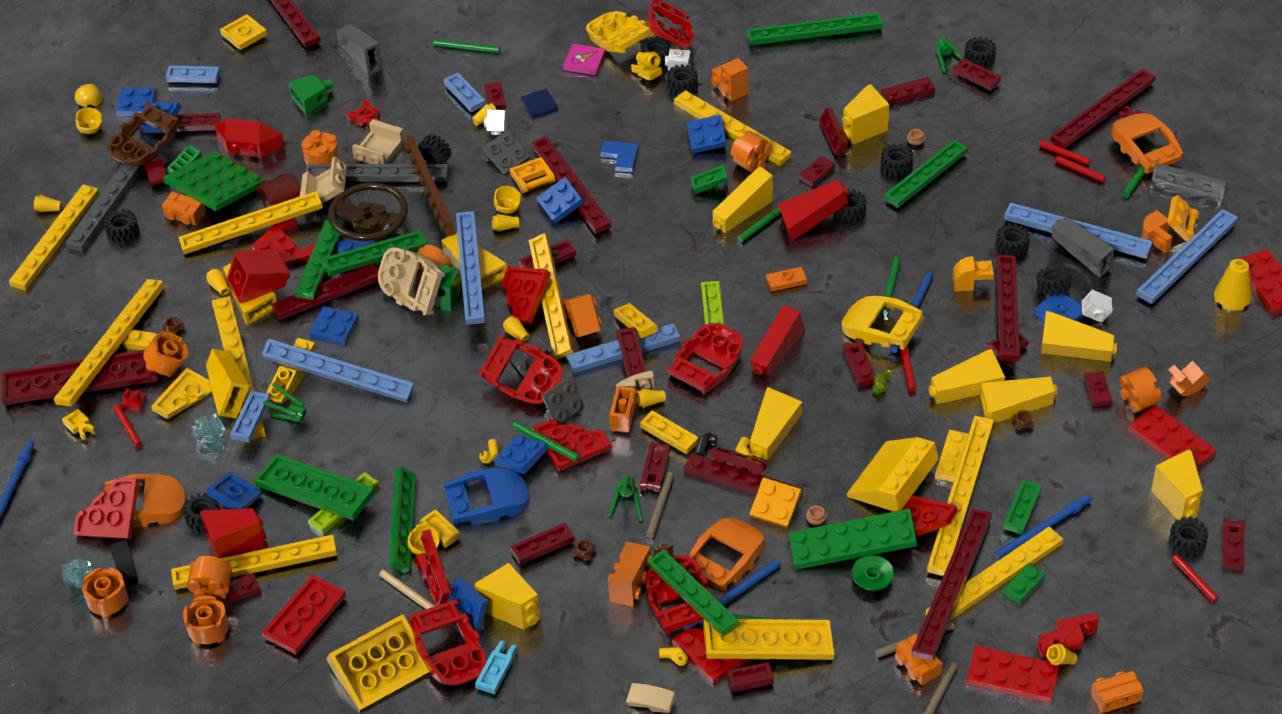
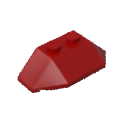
(248, 137)

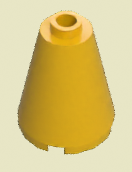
(1234, 287)

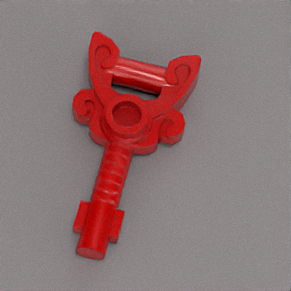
(364, 114)

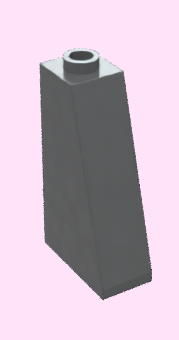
(361, 48)
(1084, 246)

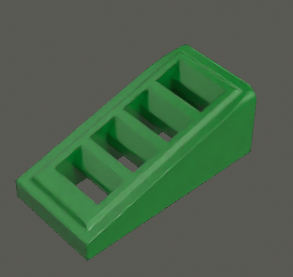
(188, 154)

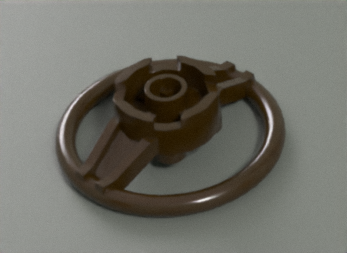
(367, 219)

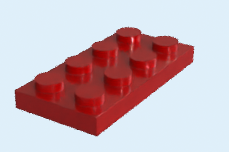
(1266, 278)
(1170, 436)
(304, 614)
(1012, 674)

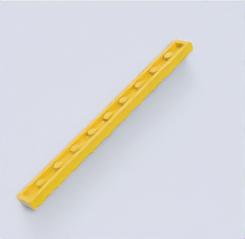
(109, 343)
(232, 343)
(961, 493)

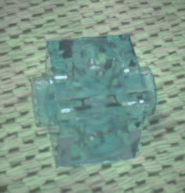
(207, 428)
(75, 572)

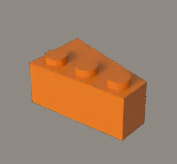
(629, 574)

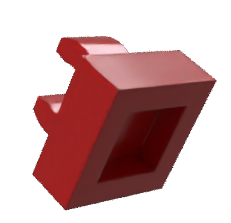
(133, 400)

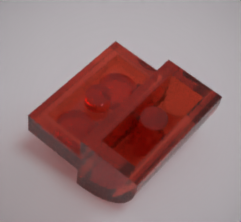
(280, 189)

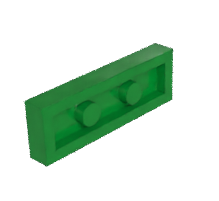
(1022, 507)

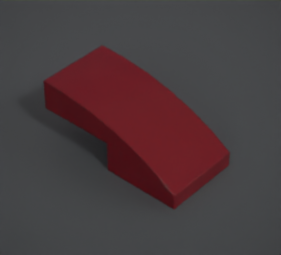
(155, 171)

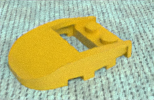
(617, 31)
(864, 312)

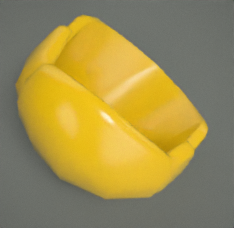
(88, 95)
(88, 120)
(507, 199)
(414, 541)

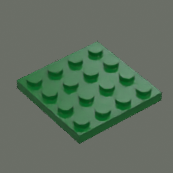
(214, 180)

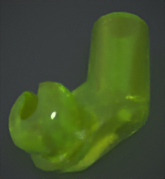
(881, 381)

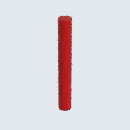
(1064, 152)
(1081, 169)
(908, 369)
(127, 425)
(1195, 578)

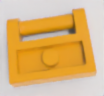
(530, 171)
(1178, 216)

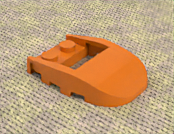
(1138, 125)
(162, 499)
(736, 535)

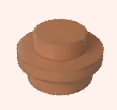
(916, 137)
(816, 515)

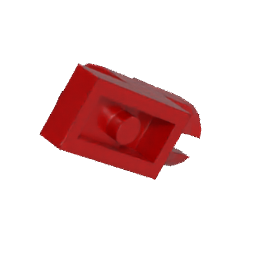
(1069, 633)

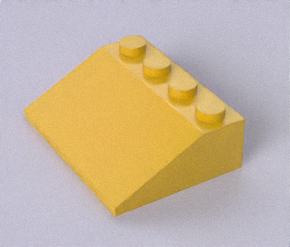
(895, 473)
(378, 662)

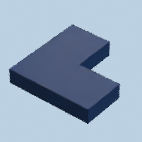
(623, 153)

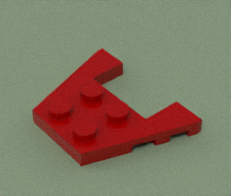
(277, 239)
(433, 570)

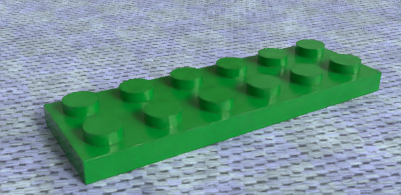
(314, 486)
(852, 539)

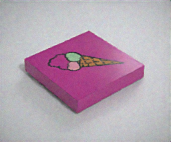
(584, 59)

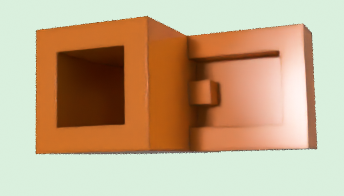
(1156, 230)
(1188, 380)

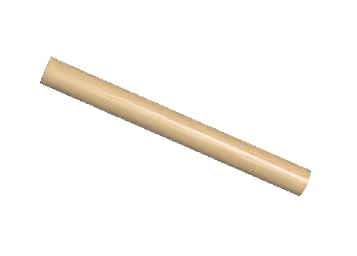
(405, 589)

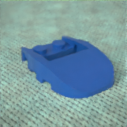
(506, 490)

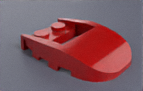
(677, 17)
(714, 343)
(540, 378)
(660, 593)
(454, 665)

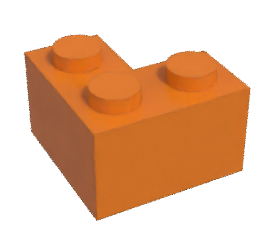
(731, 79)
(582, 314)

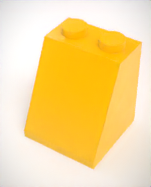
(865, 116)
(1178, 485)
(509, 597)

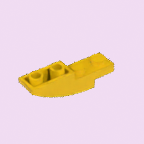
(289, 377)

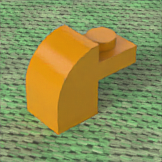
(969, 270)

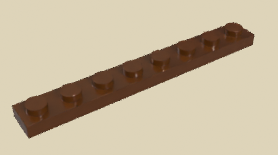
(430, 188)

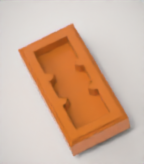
(786, 279)

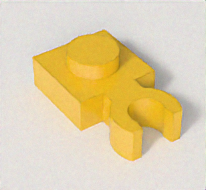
(645, 72)
(79, 423)

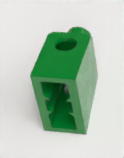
(310, 92)
(449, 285)

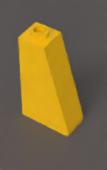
(745, 200)
(491, 268)
(254, 308)
(1074, 339)
(966, 378)
(227, 383)
(1006, 398)
(773, 423)

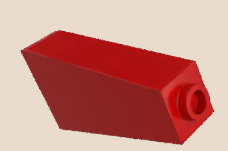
(812, 207)
(777, 341)

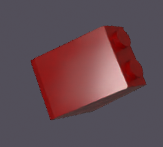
(256, 273)
(233, 531)

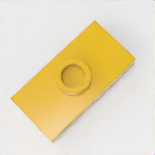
(446, 530)

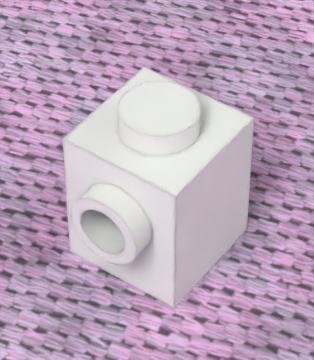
(677, 57)
(496, 121)
(1097, 306)

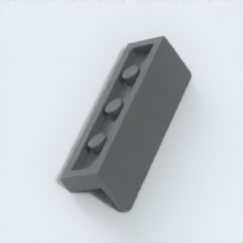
(1189, 181)

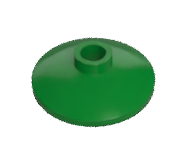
(872, 566)

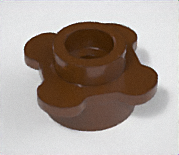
(173, 325)
(1023, 420)
(584, 545)
(668, 548)

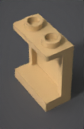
(379, 144)
(326, 184)

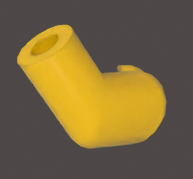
(742, 446)
(490, 455)
(674, 654)

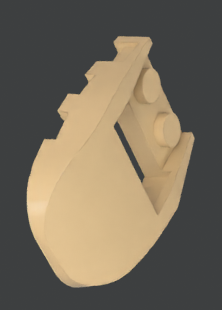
(398, 276)

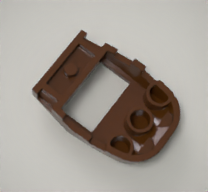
(134, 152)

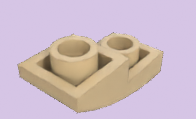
(639, 381)
(649, 696)

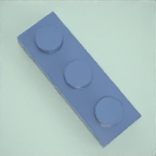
(192, 74)
(464, 92)
(249, 417)

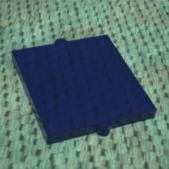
(539, 103)

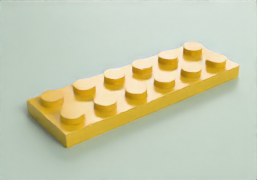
(771, 640)

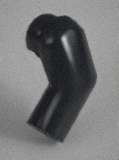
(703, 441)

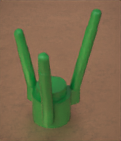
(946, 48)
(295, 412)
(626, 489)

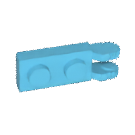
(496, 668)

